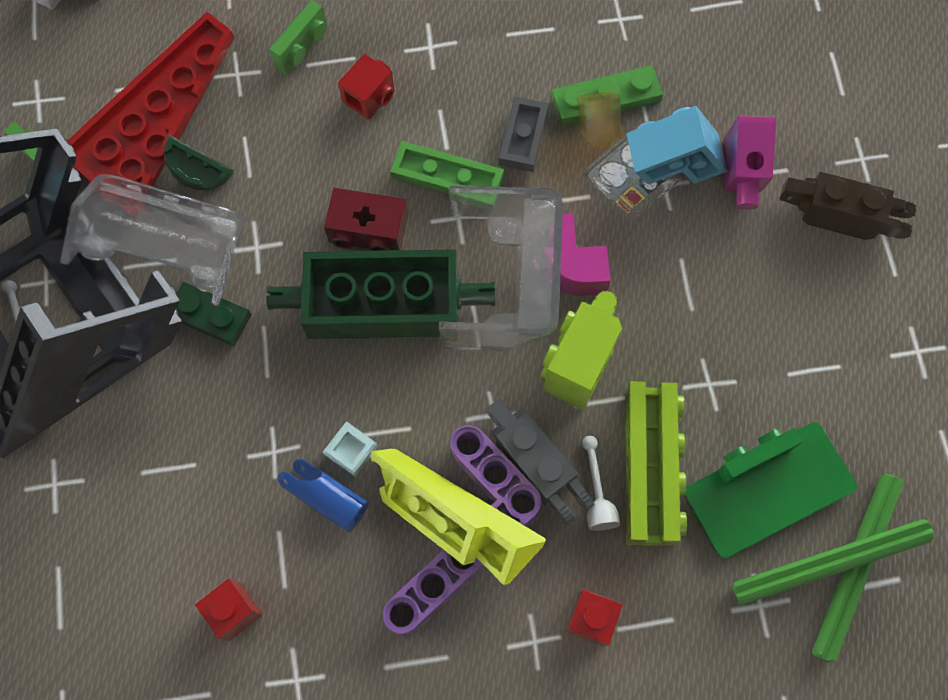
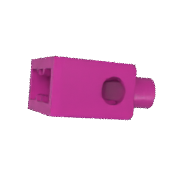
(749, 158)

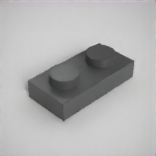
(523, 134)

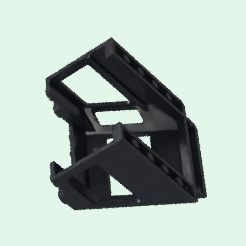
(48, 365)

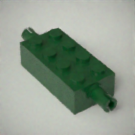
(379, 293)

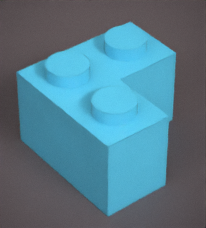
(677, 145)

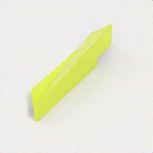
(455, 517)

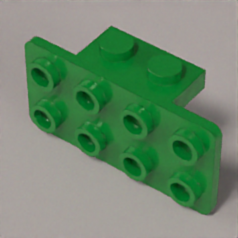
(768, 487)

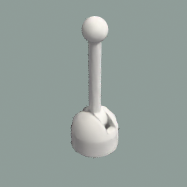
(604, 513)

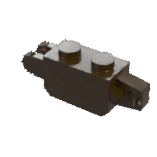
(849, 206)

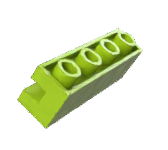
(653, 465)

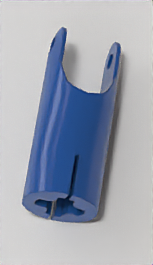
(325, 495)

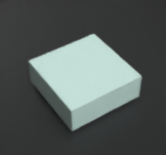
(350, 449)

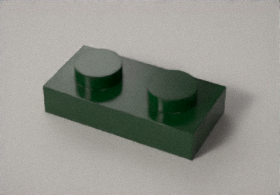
(220, 322)

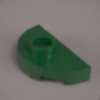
(194, 167)

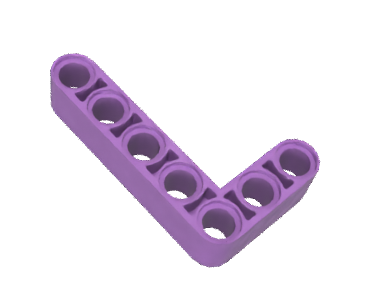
(441, 566)

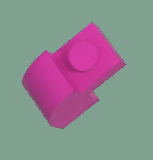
(584, 268)

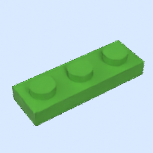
(635, 88)
(439, 170)

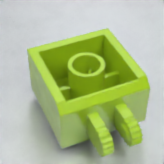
(583, 351)

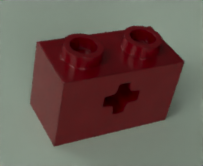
(365, 220)

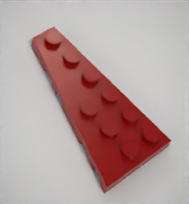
(134, 126)

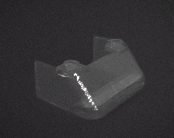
(534, 225)
(154, 226)

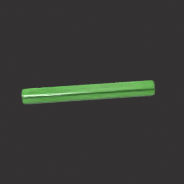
(833, 561)
(853, 580)

